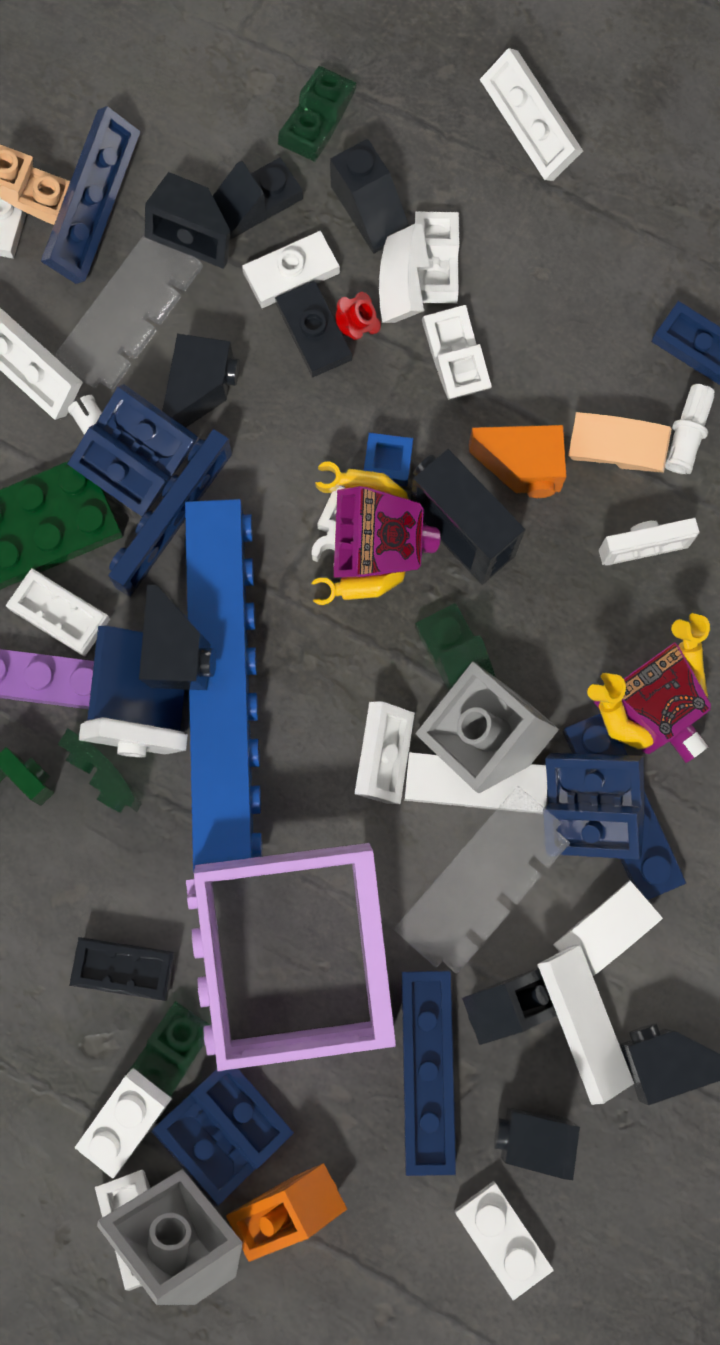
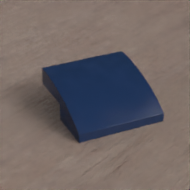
(132, 450)
(117, 688)
(598, 803)
(222, 1133)

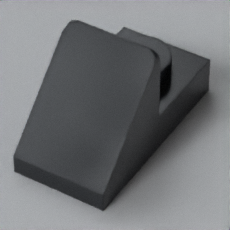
(256, 196)

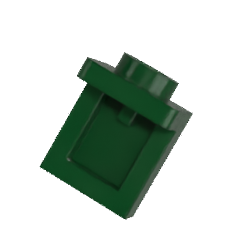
(26, 776)

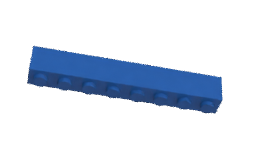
(222, 714)

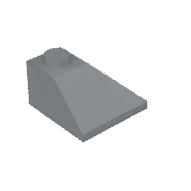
(485, 730)
(174, 1242)

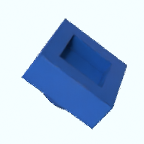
(389, 456)

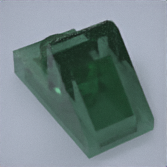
(452, 644)

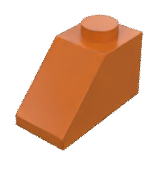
(523, 457)
(287, 1213)

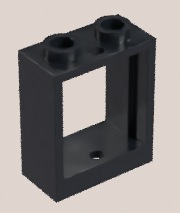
(466, 514)

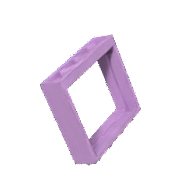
(303, 1044)

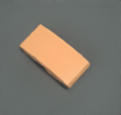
(29, 187)
(620, 441)

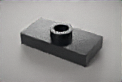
(313, 328)
(122, 969)

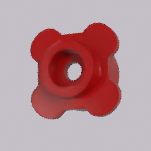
(357, 316)

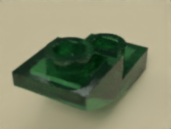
(317, 114)
(112, 784)
(171, 1049)

